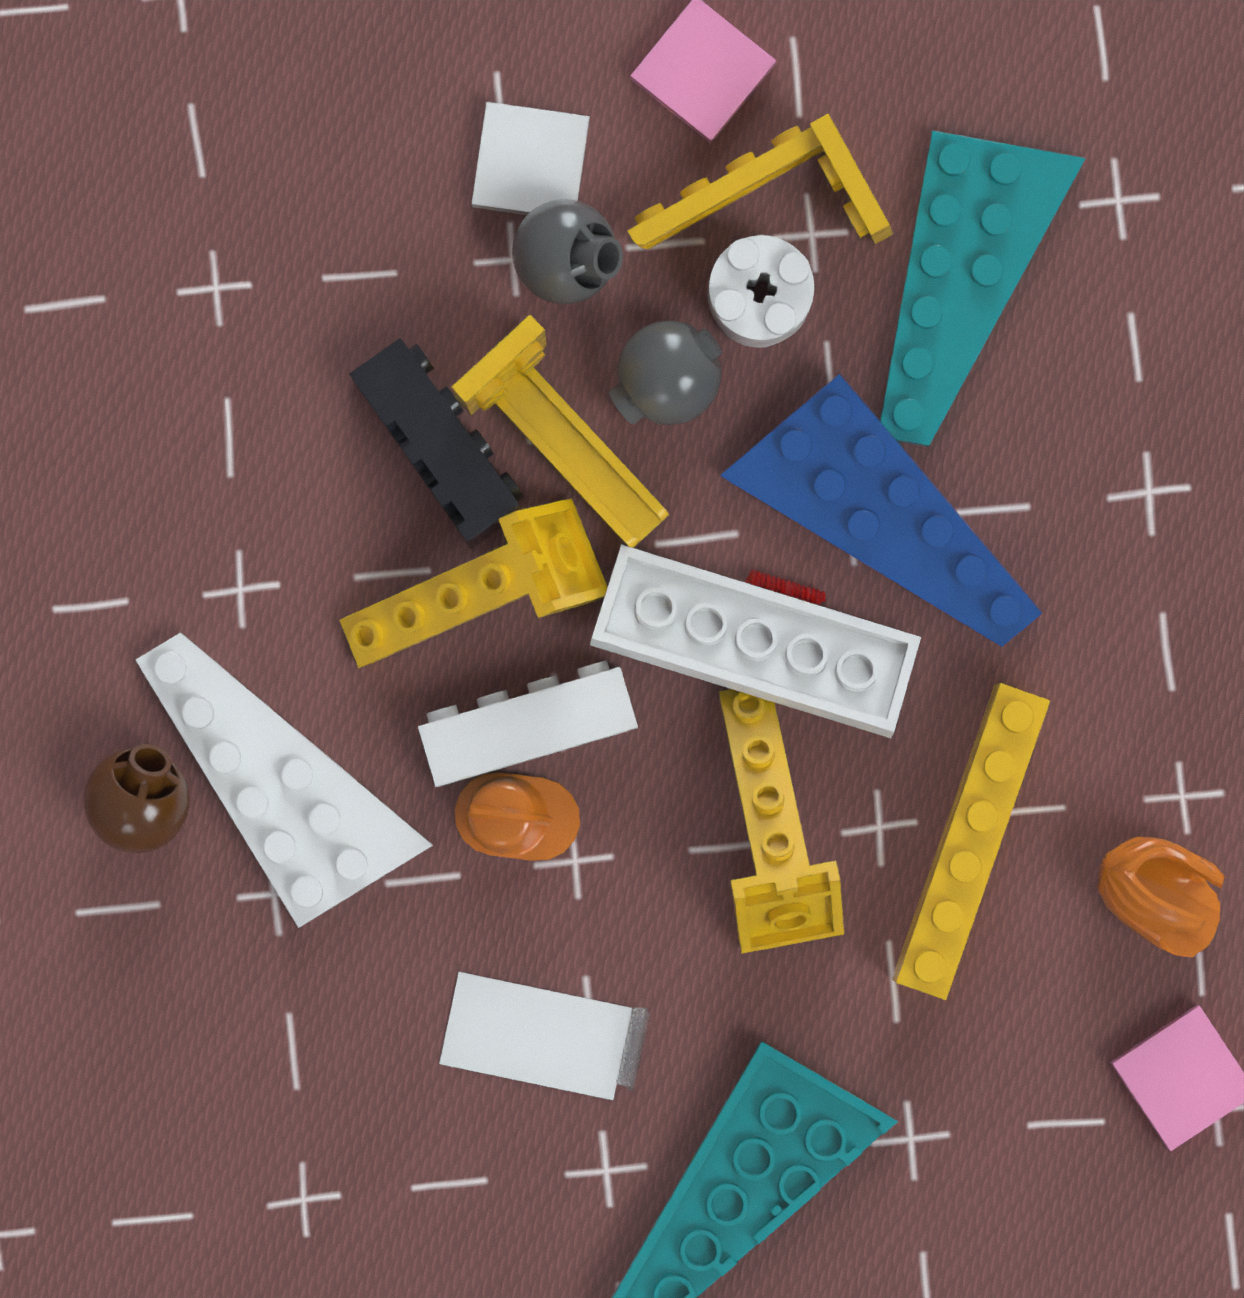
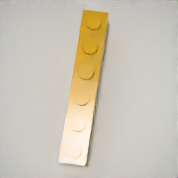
(970, 840)

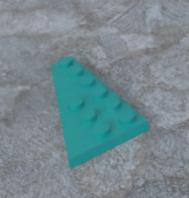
(970, 244)

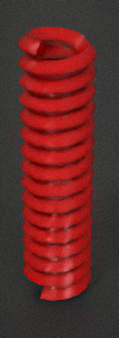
(786, 587)

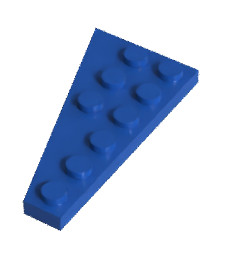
(862, 491)

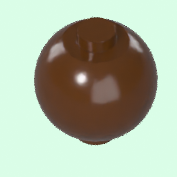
(137, 799)

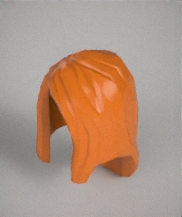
(1162, 893)

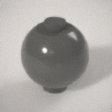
(565, 252)
(667, 374)

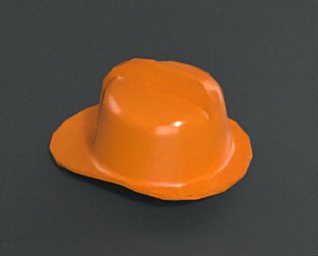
(517, 816)

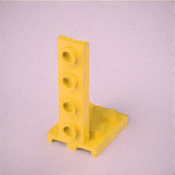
(751, 173)
(513, 384)
(543, 559)
(787, 897)

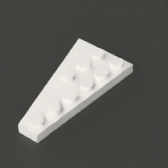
(294, 805)

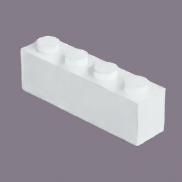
(527, 726)

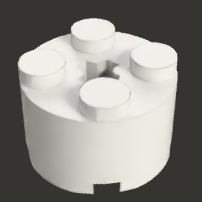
(744, 265)

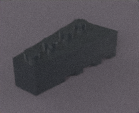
(436, 441)

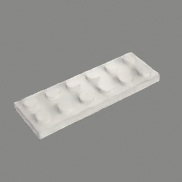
(756, 641)

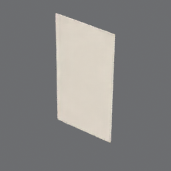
(535, 1035)

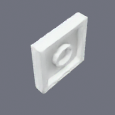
(528, 158)

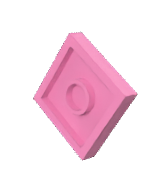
(703, 69)
(1182, 1077)

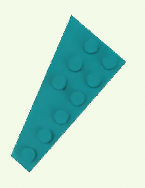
(757, 1166)

